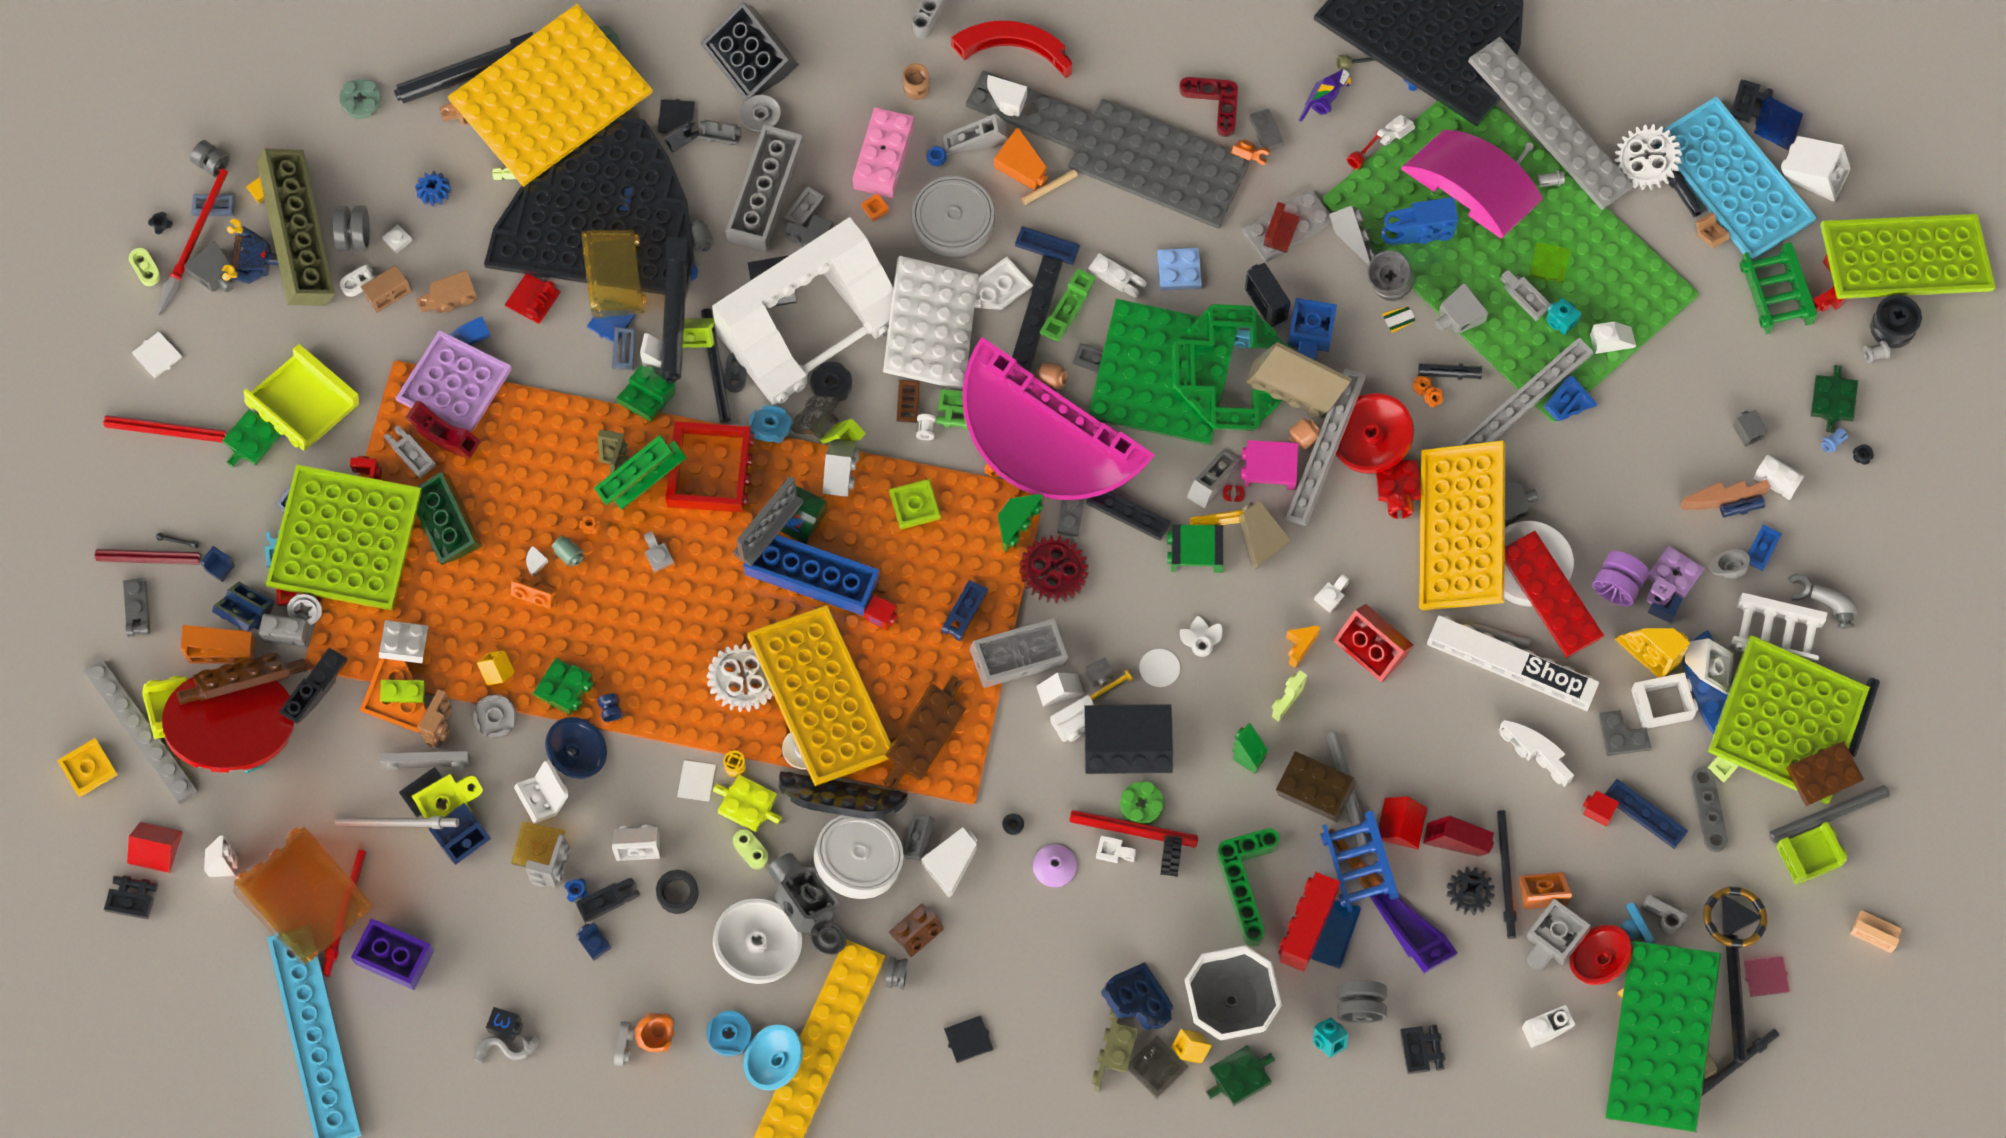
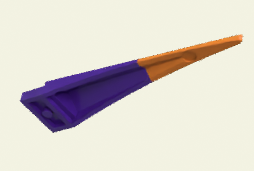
(1414, 933)

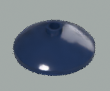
(584, 743)

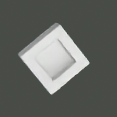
(397, 239)

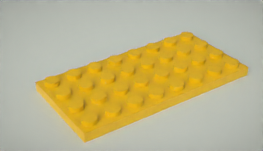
(1462, 526)
(820, 695)

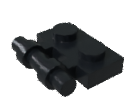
(1745, 101)
(129, 903)
(1415, 1049)

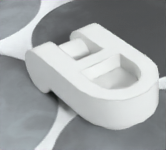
(351, 283)

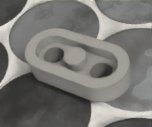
(622, 1053)

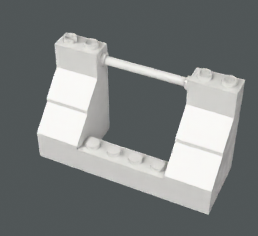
(750, 333)

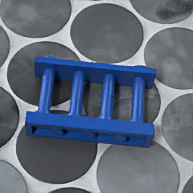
(1380, 866)

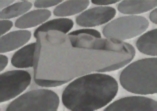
(1349, 227)

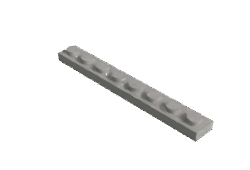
(1529, 394)
(1324, 451)
(140, 731)

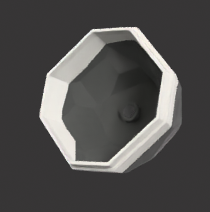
(1236, 975)

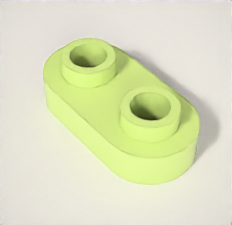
(144, 268)
(750, 848)

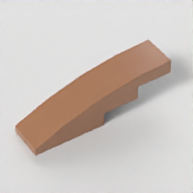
(1717, 495)

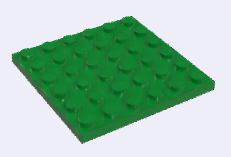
(1136, 372)

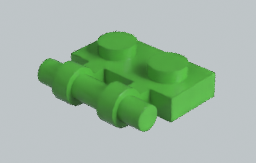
(951, 402)

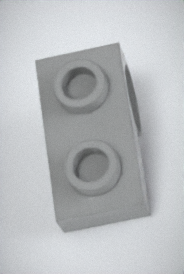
(1657, 907)

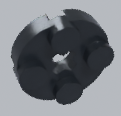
(824, 374)

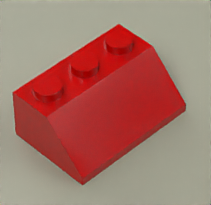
(1373, 642)

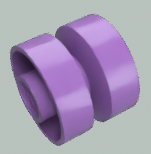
(1620, 578)

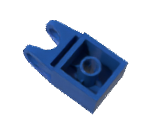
(1423, 222)

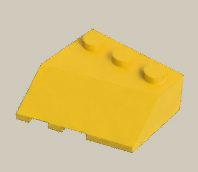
(1656, 648)

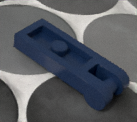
(965, 609)

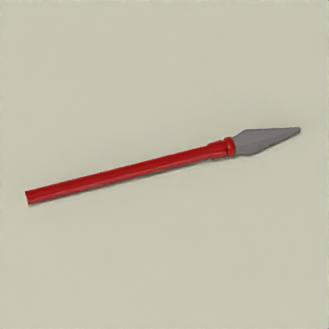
(172, 284)

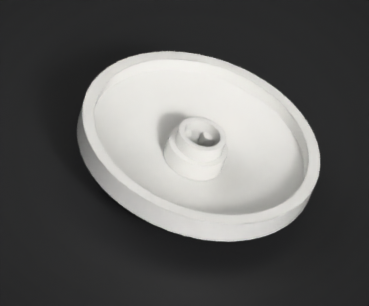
(756, 941)

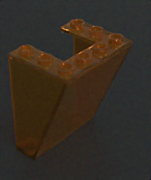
(302, 896)

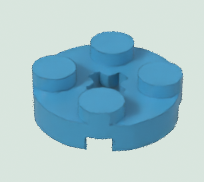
(770, 433)
(720, 1024)

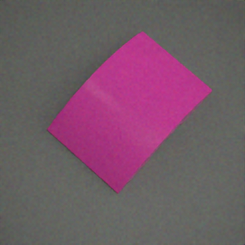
(1477, 177)

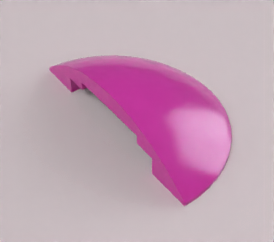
(1040, 436)

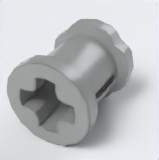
(1876, 351)

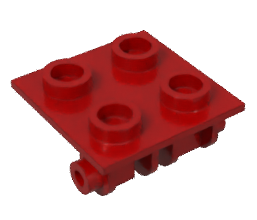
(533, 298)

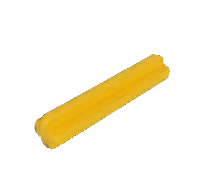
(1217, 519)

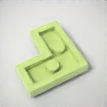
(1294, 687)

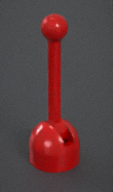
(1357, 158)

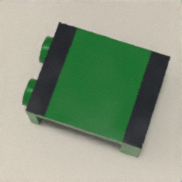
(1196, 546)

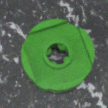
(1143, 791)

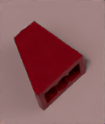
(1458, 836)

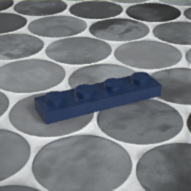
(1646, 814)

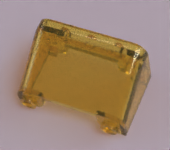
(613, 272)

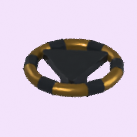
(1735, 917)

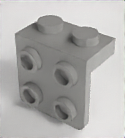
(548, 875)

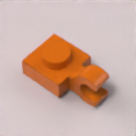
(1248, 151)

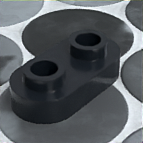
(734, 373)

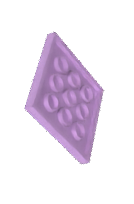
(454, 381)

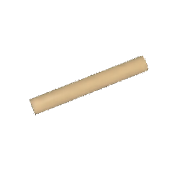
(1049, 187)

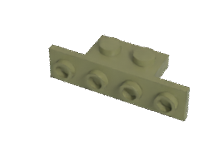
(1117, 1051)

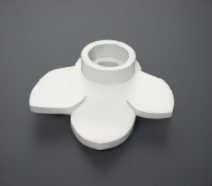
(1200, 634)

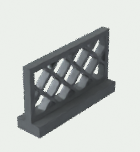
(768, 523)

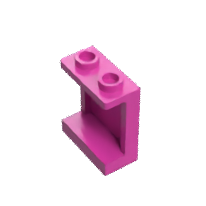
(1270, 463)

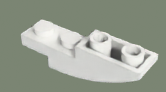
(1531, 743)

